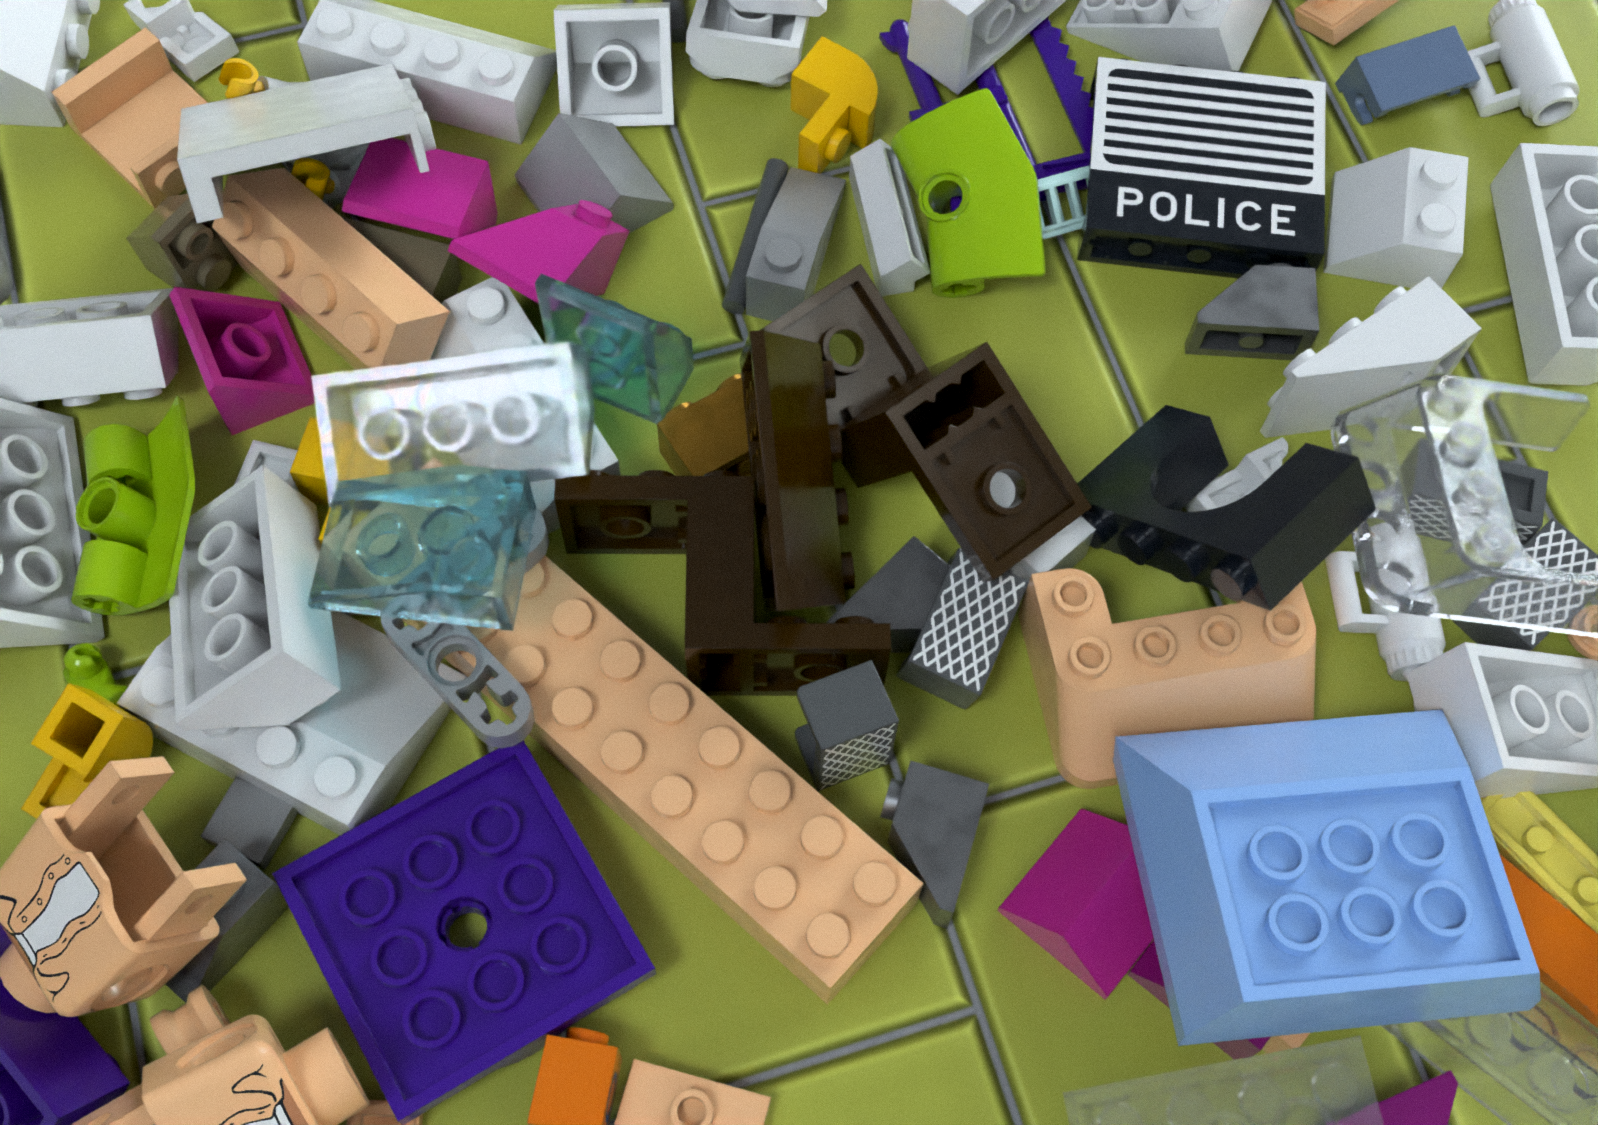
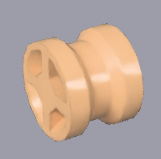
(190, 1021)

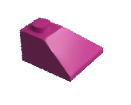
(563, 242)

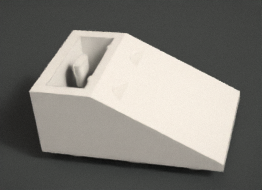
(1173, 31)
(1401, 343)

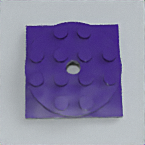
(383, 912)

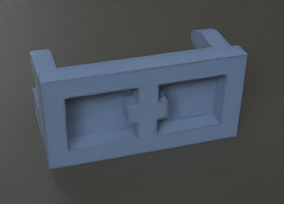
(1407, 74)

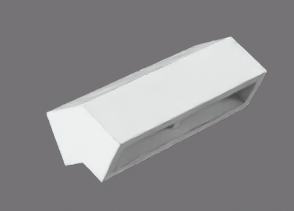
(887, 219)

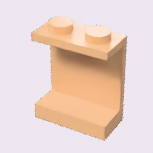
(131, 114)

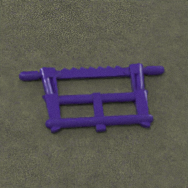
(1062, 76)

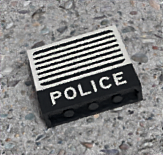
(1204, 169)

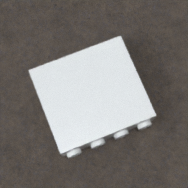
(293, 125)

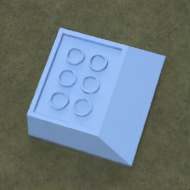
(1321, 877)

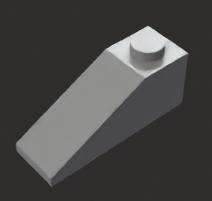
(792, 243)

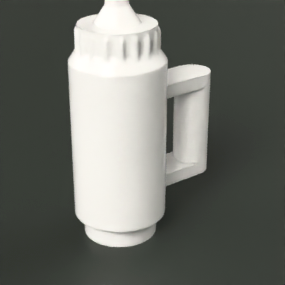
(1532, 61)
(1401, 638)

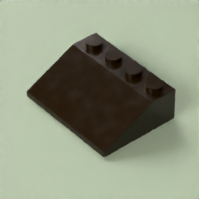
(793, 472)

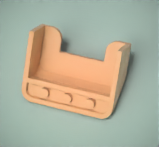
(1160, 671)

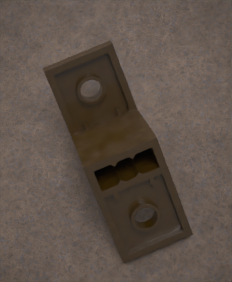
(940, 423)
(714, 527)

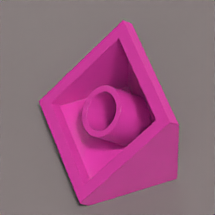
(445, 201)
(244, 356)
(1085, 902)

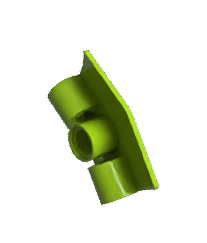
(973, 154)
(139, 512)

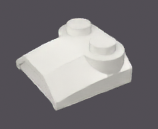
(744, 43)

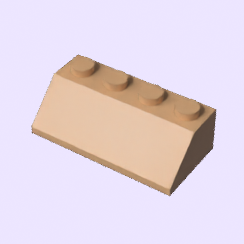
(327, 271)

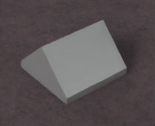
(594, 164)

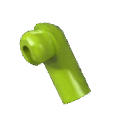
(89, 670)

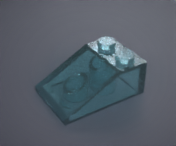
(630, 357)
(428, 546)

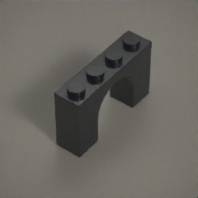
(1243, 549)

